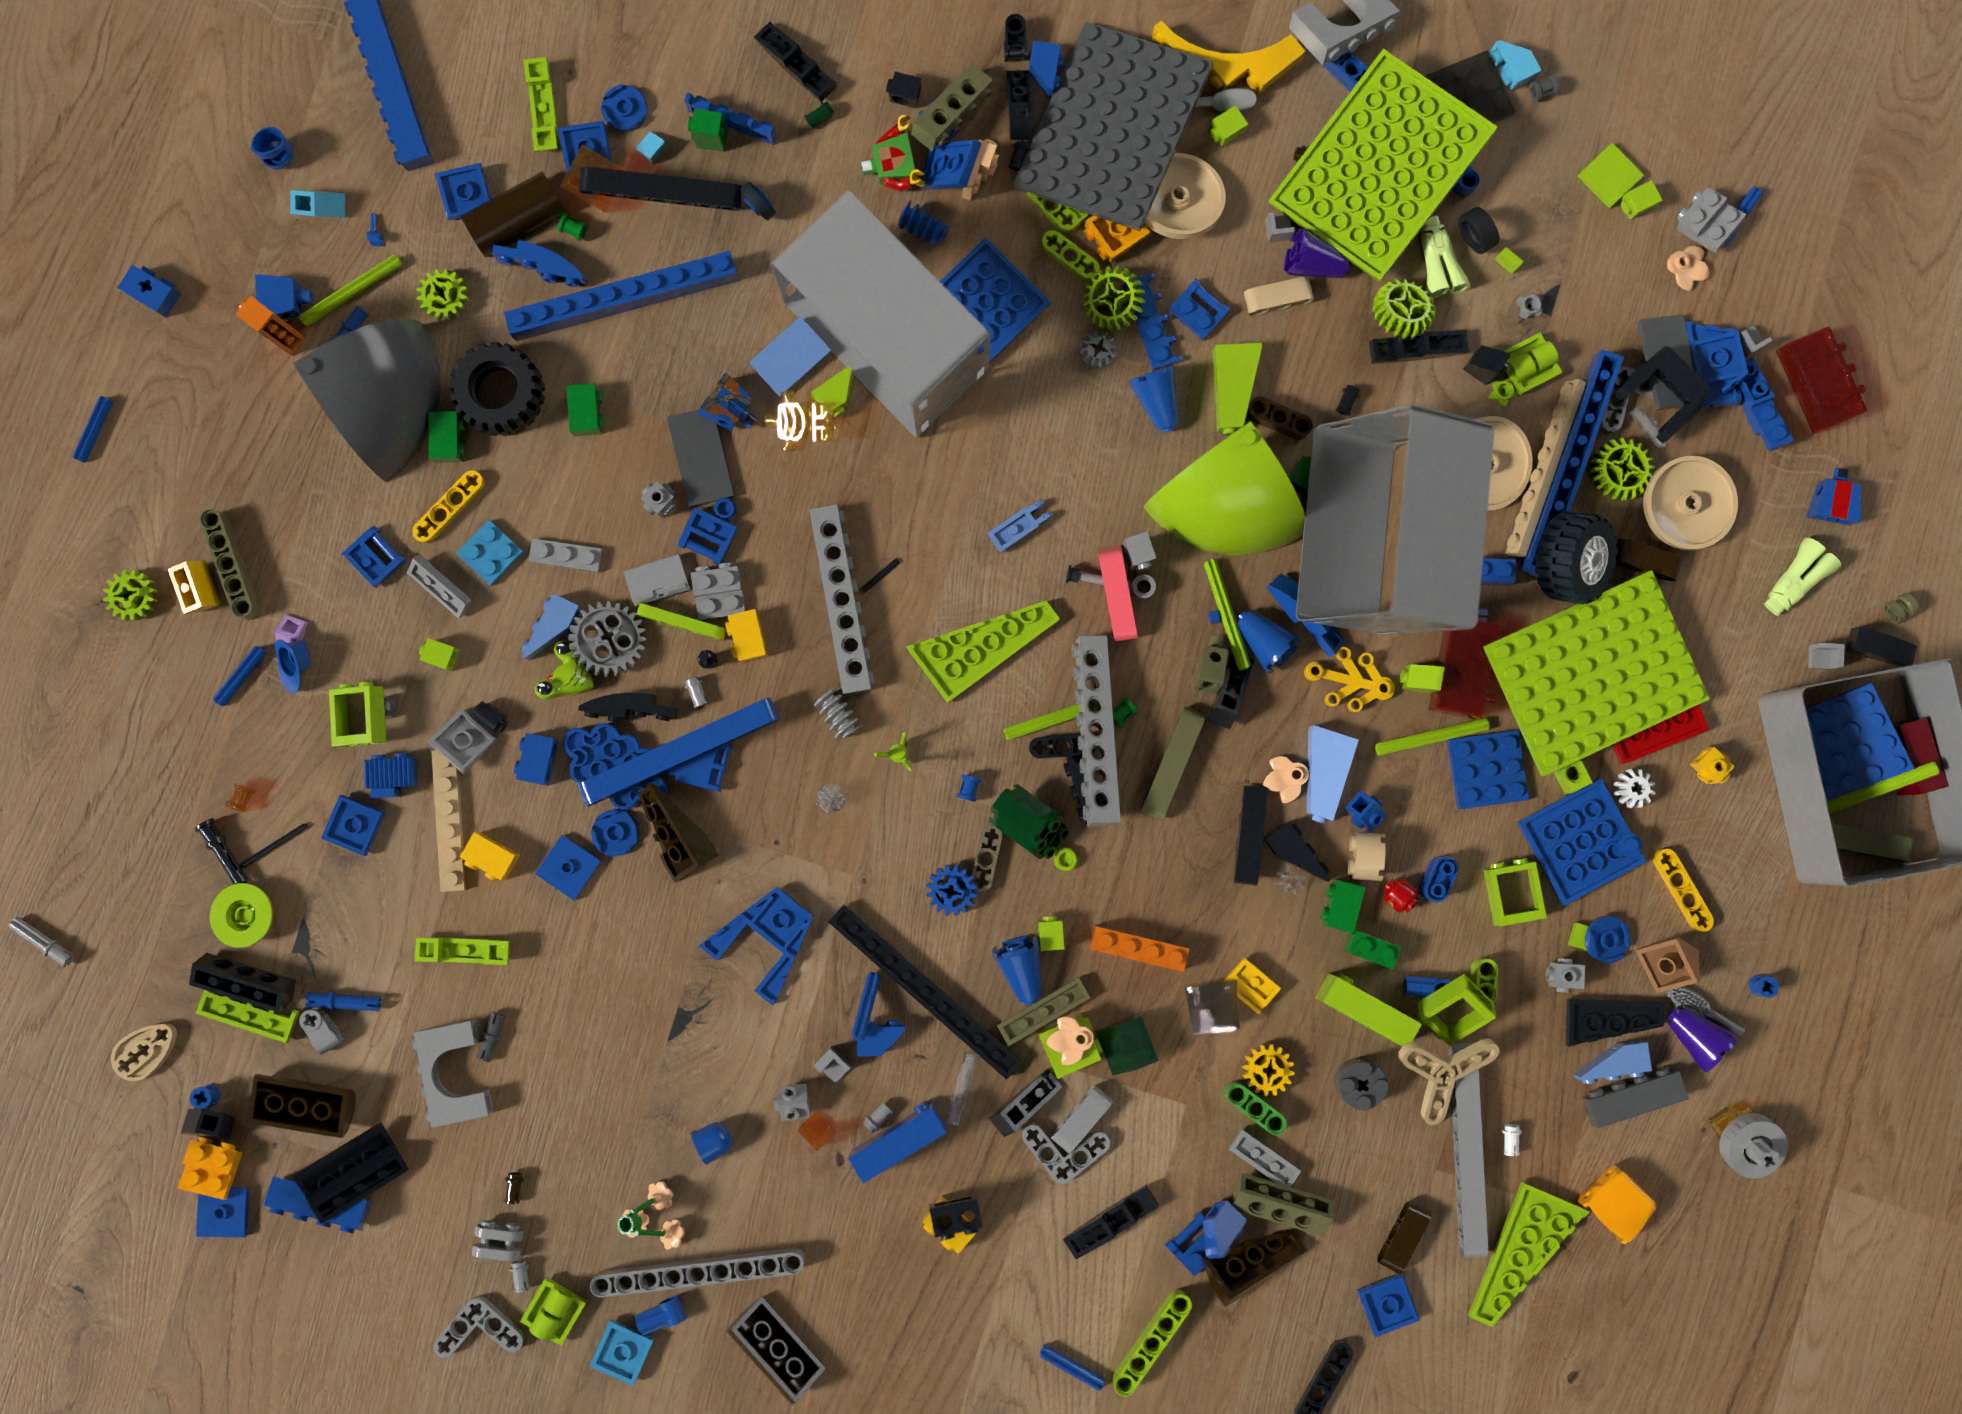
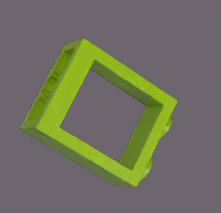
(373, 714)
(1498, 915)
(1445, 996)

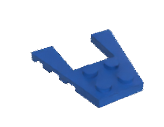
(777, 920)

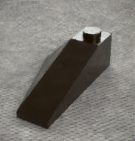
(681, 840)
(1251, 1264)

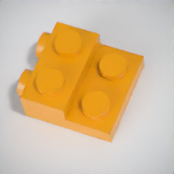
(1112, 238)
(209, 1168)

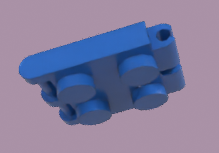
(703, 769)

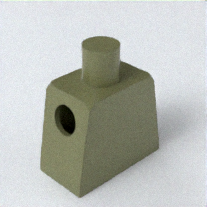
(1211, 667)

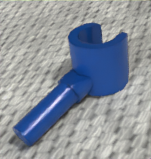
(373, 236)

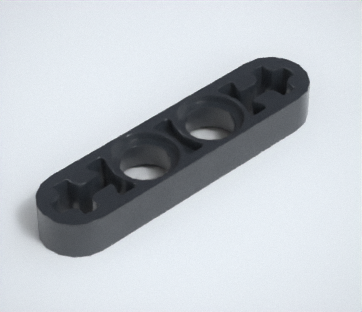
(1326, 1385)

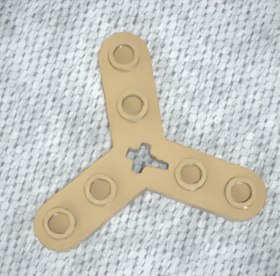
(1432, 1065)

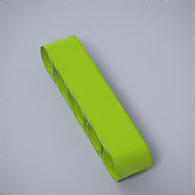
(1150, 1354)

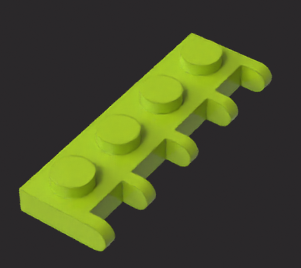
(247, 1016)

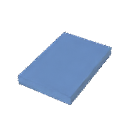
(790, 356)

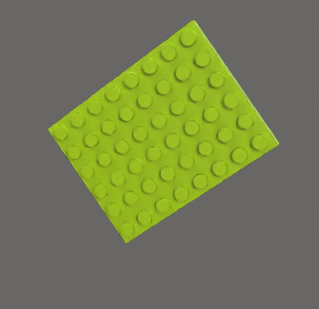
(1382, 165)
(1596, 673)

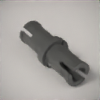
(491, 1036)

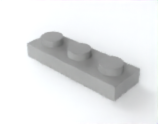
(565, 555)
(439, 586)
(1264, 1159)

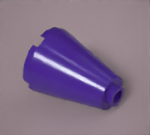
(1314, 258)
(1701, 1037)

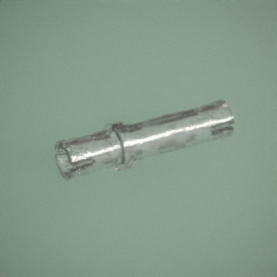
(961, 1089)

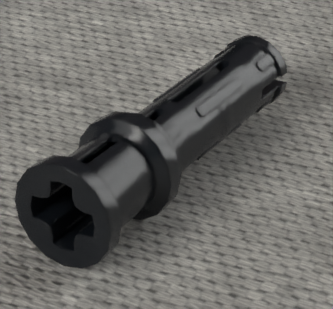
(216, 843)

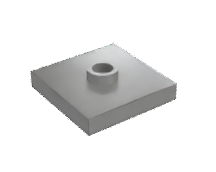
(462, 741)

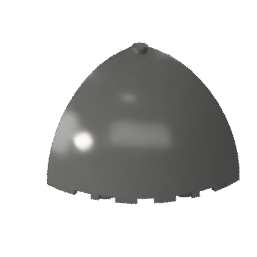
(377, 390)

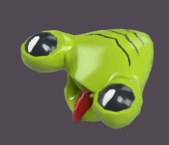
(567, 678)

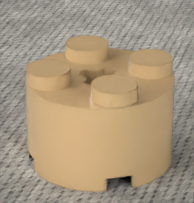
(1367, 856)

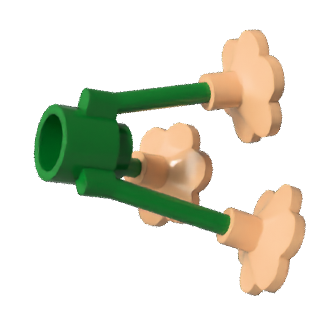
(635, 1222)

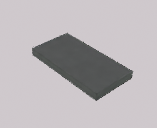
(1656, 334)
(700, 458)

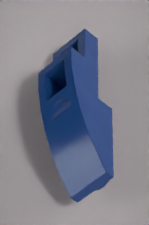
(549, 265)
(1761, 410)
(1286, 593)

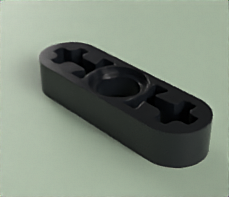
(1045, 753)

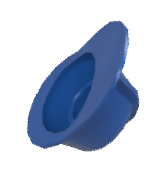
(292, 662)

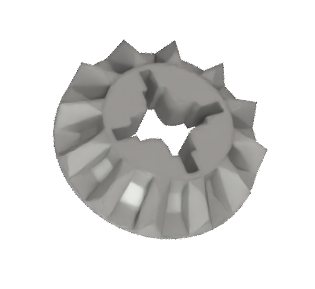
(1103, 358)

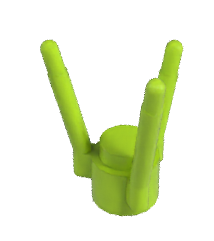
(898, 753)

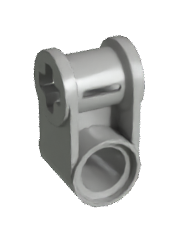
(323, 1032)

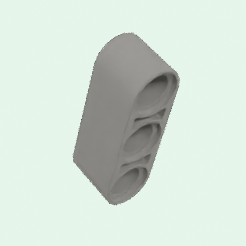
(1081, 1119)

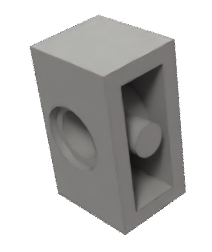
(1138, 552)

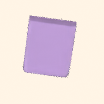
(291, 629)

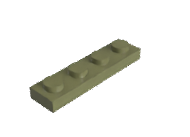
(1043, 1011)

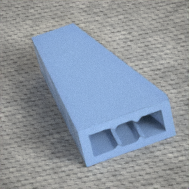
(1328, 768)

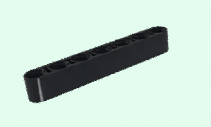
(660, 188)

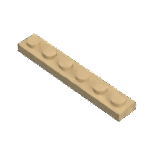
(448, 824)

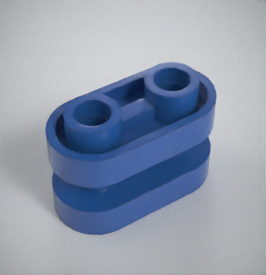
(1438, 879)

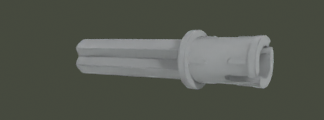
(49, 947)

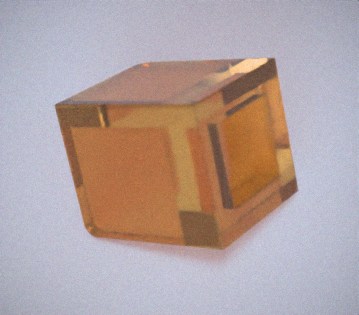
(816, 1130)

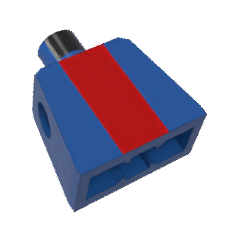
(1837, 500)

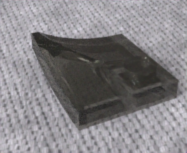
(1213, 1007)

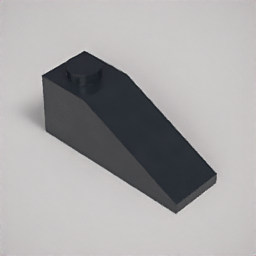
(1230, 696)
(1025, 1103)

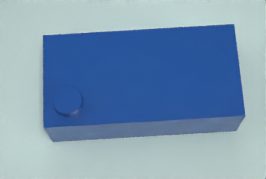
(898, 1141)

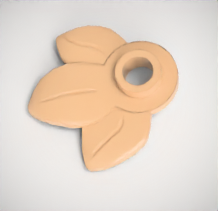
(1691, 266)
(1283, 780)
(1067, 1041)

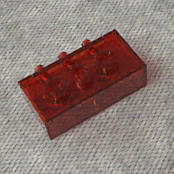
(1822, 379)
(1465, 672)

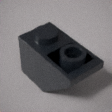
(1487, 364)
(208, 1124)

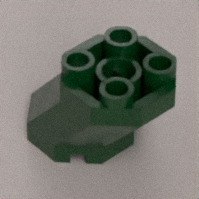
(1029, 822)

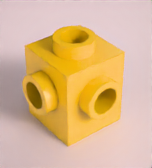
(1712, 766)

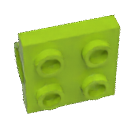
(1532, 363)
(553, 1312)

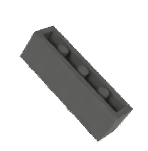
(1635, 1097)

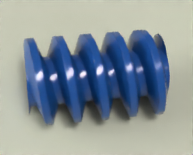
(923, 225)

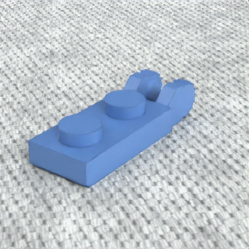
(1017, 527)

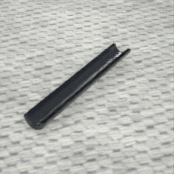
(880, 575)

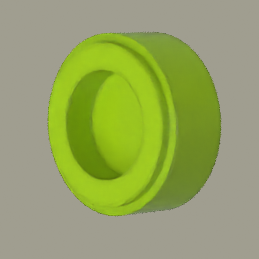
(1065, 859)

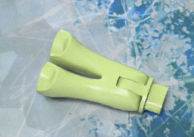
(1439, 250)
(1791, 586)

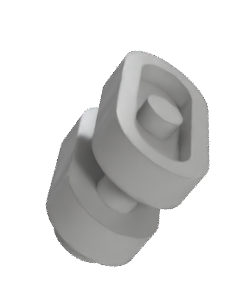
(489, 1230)

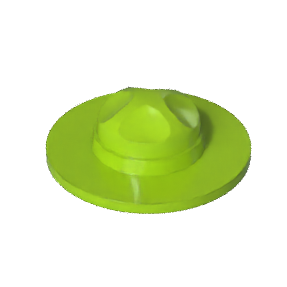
(241, 915)

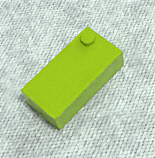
(1367, 1010)

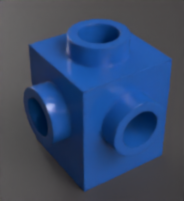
(1366, 811)

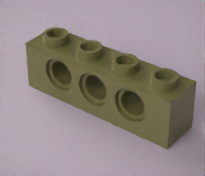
(970, 81)
(1283, 1204)

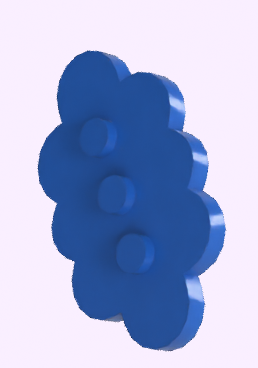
(603, 750)

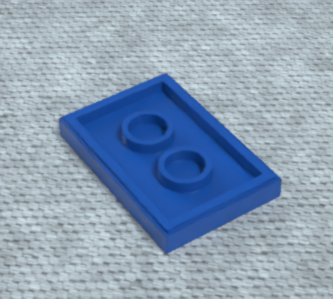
(950, 165)

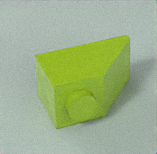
(835, 391)
(1422, 678)

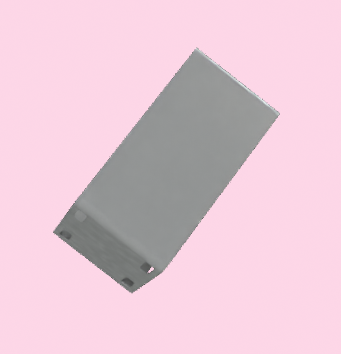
(883, 313)
(1438, 524)
(1929, 694)

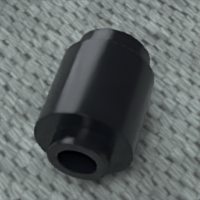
(490, 717)

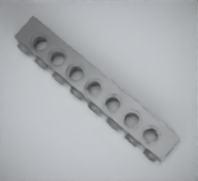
(821, 519)
(1097, 649)

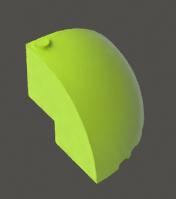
(1232, 499)

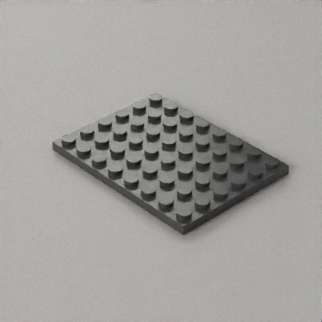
(1113, 125)

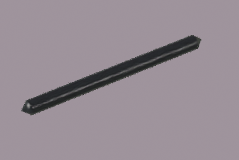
(273, 845)

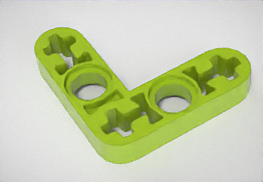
(1077, 216)

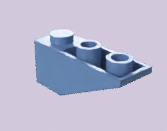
(552, 626)
(1618, 1060)

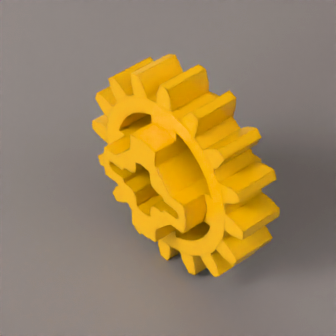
(1278, 1071)

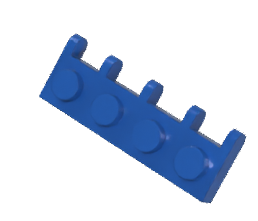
(739, 122)
(1152, 329)

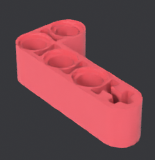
(1117, 593)

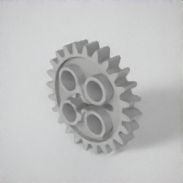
(588, 647)

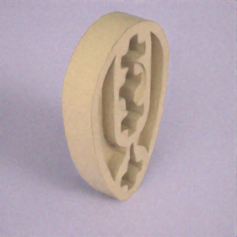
(134, 1043)

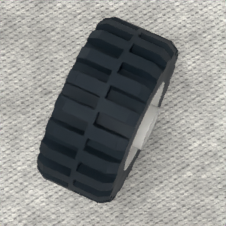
(1576, 557)

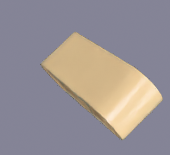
(1278, 296)

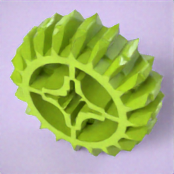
(1109, 280)
(1408, 304)
(1628, 452)

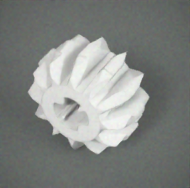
(1638, 796)

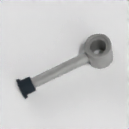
(1075, 575)

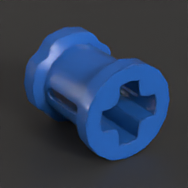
(968, 787)
(1757, 983)
(197, 1098)

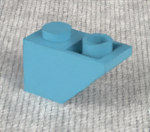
(1515, 64)
(317, 203)

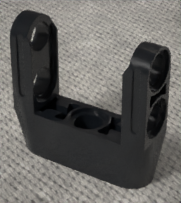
(1678, 379)

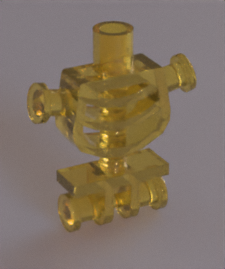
(795, 421)

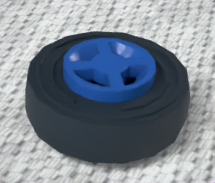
(758, 201)

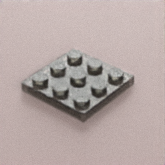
(1476, 85)

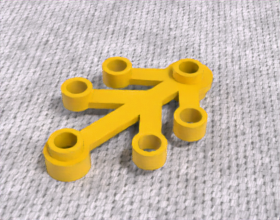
(1353, 680)

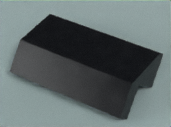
(350, 1172)

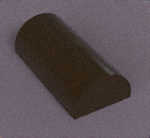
(513, 214)
(301, 1106)
(775, 1350)

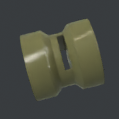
(1901, 608)

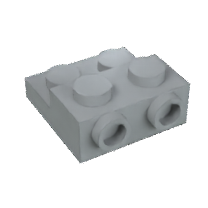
(1709, 219)
(718, 591)

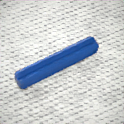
(1746, 206)
(92, 429)
(239, 676)
(866, 1006)
(1072, 1367)

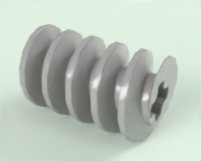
(836, 714)

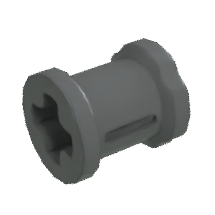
(1544, 88)

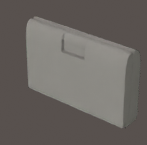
(657, 580)

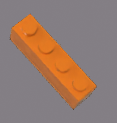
(270, 325)
(1139, 948)

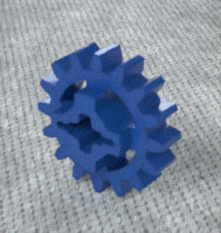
(949, 899)

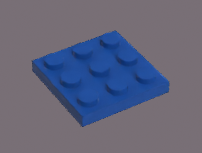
(1487, 770)

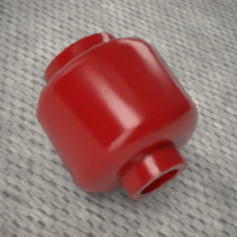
(1401, 895)

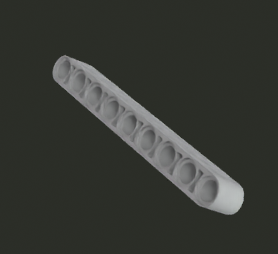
(1469, 1163)
(687, 1277)

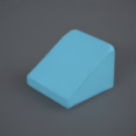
(651, 147)

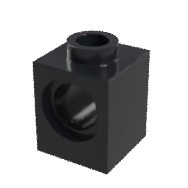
(904, 89)

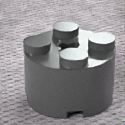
(1373, 1079)

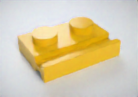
(1253, 985)

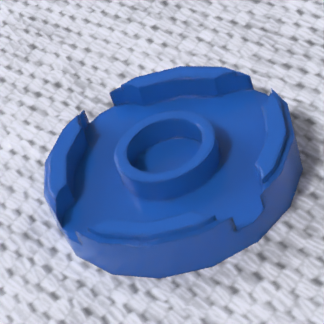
(624, 108)
(615, 832)
(1607, 939)

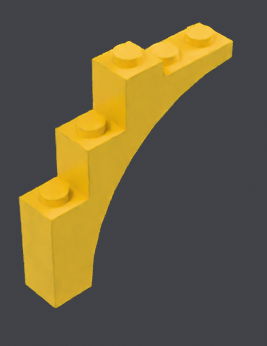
(1259, 66)

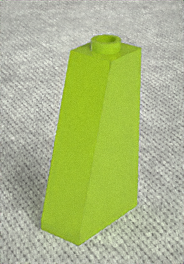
(1233, 382)

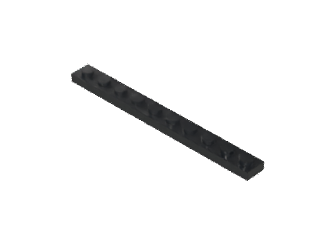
(925, 991)

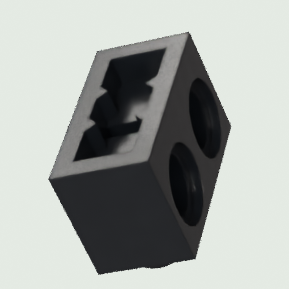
(954, 1210)

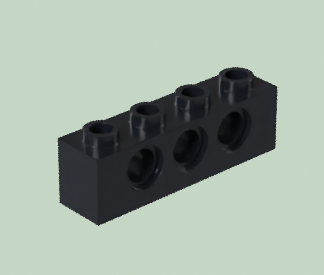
(242, 982)

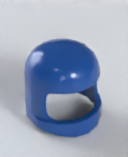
(270, 146)
(712, 1142)

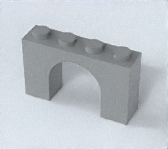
(1330, 40)
(443, 1105)

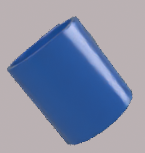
(1421, 986)
(667, 1313)

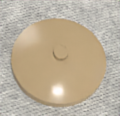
(1187, 200)
(1510, 462)
(1690, 503)

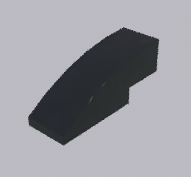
(1881, 646)

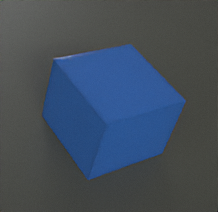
(1214, 617)

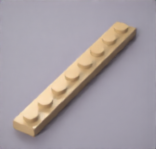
(1545, 468)

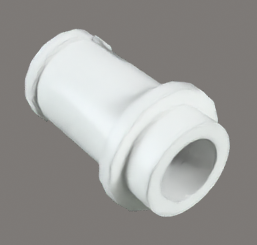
(1511, 1139)

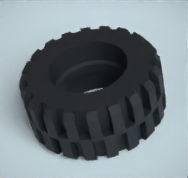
(476, 368)

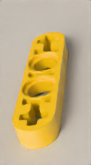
(446, 504)
(1685, 888)

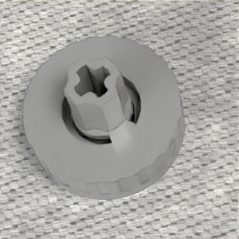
(1762, 1154)

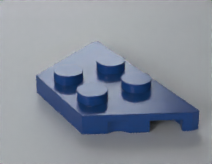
(1717, 357)

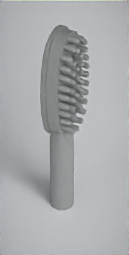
(1228, 98)
(1693, 1001)

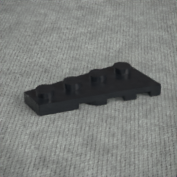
(1599, 1019)

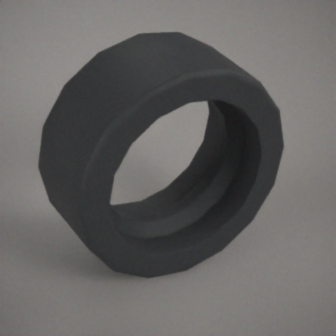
(1479, 230)

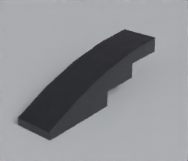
(794, 61)
(1426, 346)
(1250, 835)
(1111, 1222)

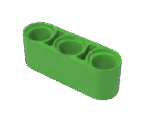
(1263, 1116)

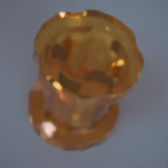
(240, 797)

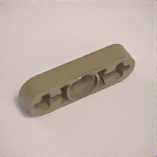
(996, 842)

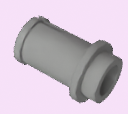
(696, 691)
(877, 1117)
(520, 1276)

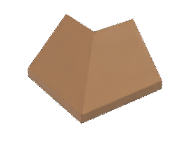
(1670, 964)

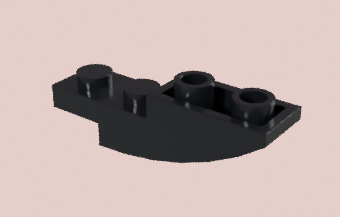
(619, 705)

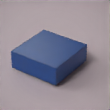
(385, 792)

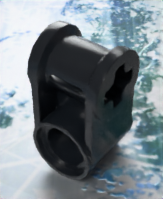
(1015, 41)

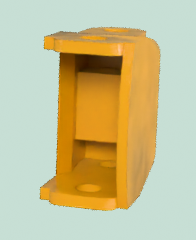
(1618, 1203)

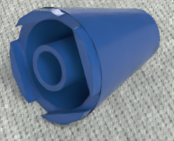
(1158, 397)
(1267, 639)
(1021, 967)

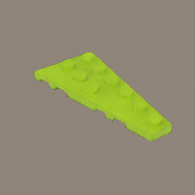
(970, 653)
(1526, 1243)

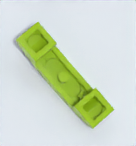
(542, 104)
(462, 950)

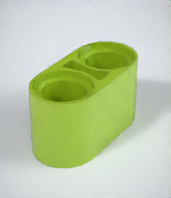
(1488, 980)

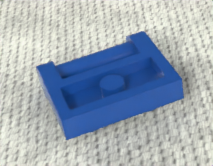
(1194, 315)
(710, 529)
(368, 562)
(1193, 1254)

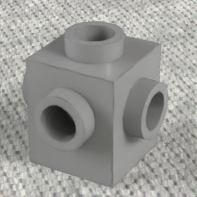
(664, 505)
(1565, 975)
(793, 1102)

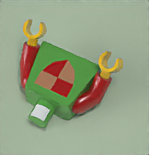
(894, 159)

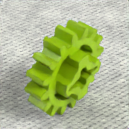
(434, 298)
(122, 588)

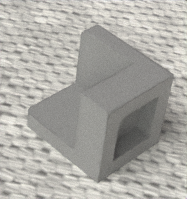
(1278, 228)
(1752, 340)
(1826, 656)
(832, 1065)

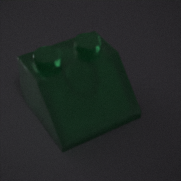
(1126, 1045)

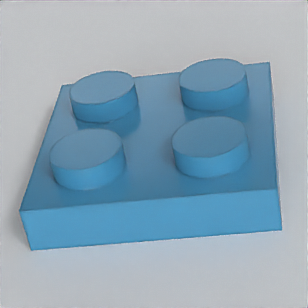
(490, 552)
(621, 1352)

